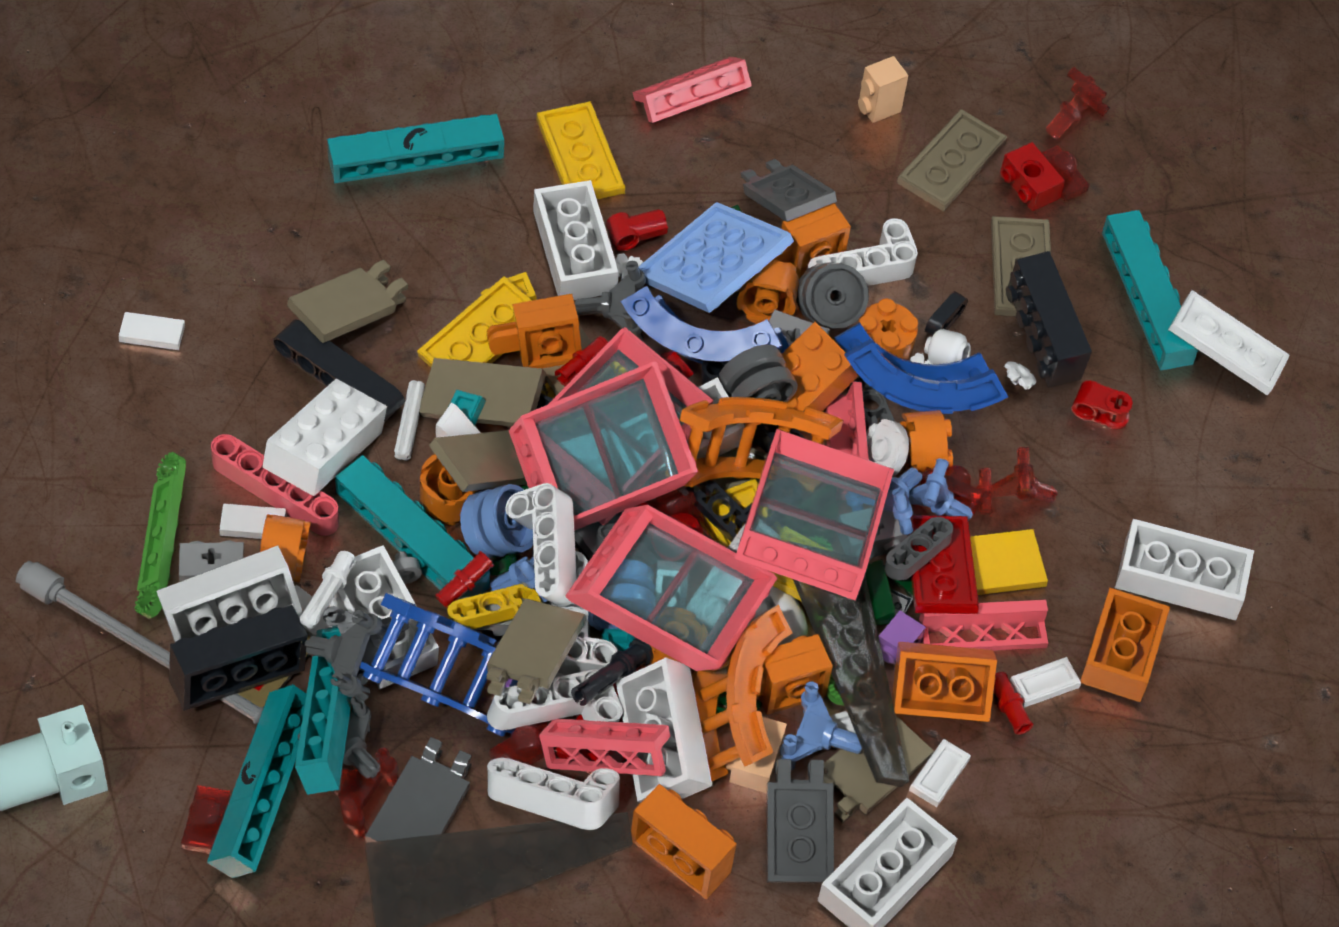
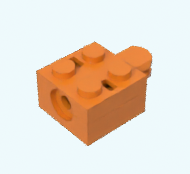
(815, 235)
(543, 332)
(790, 669)

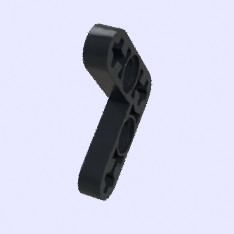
(720, 496)

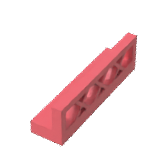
(694, 88)
(852, 436)
(991, 616)
(600, 736)

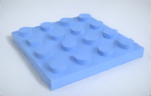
(714, 256)

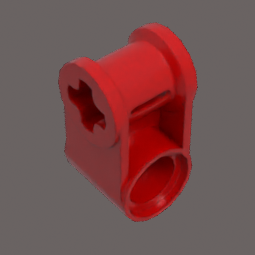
(1100, 403)

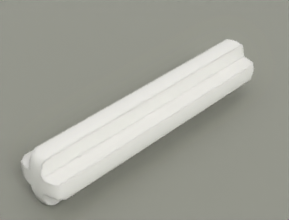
(409, 420)

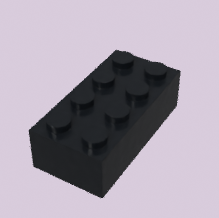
(1048, 319)
(237, 657)

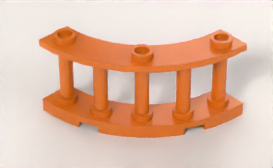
(752, 412)
(742, 686)

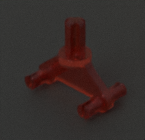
(1086, 95)
(1020, 484)
(357, 790)

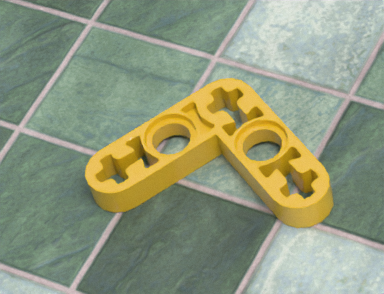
(507, 598)

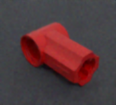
(629, 230)

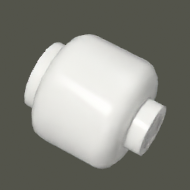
(947, 347)

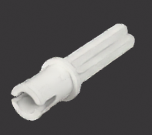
(333, 579)

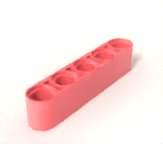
(260, 481)

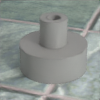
(407, 567)

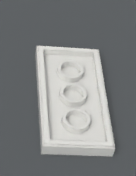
(1229, 342)

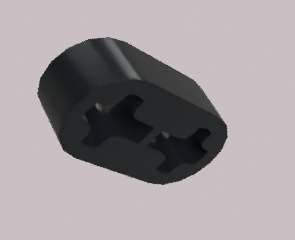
(947, 313)

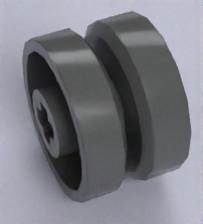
(843, 281)
(759, 374)

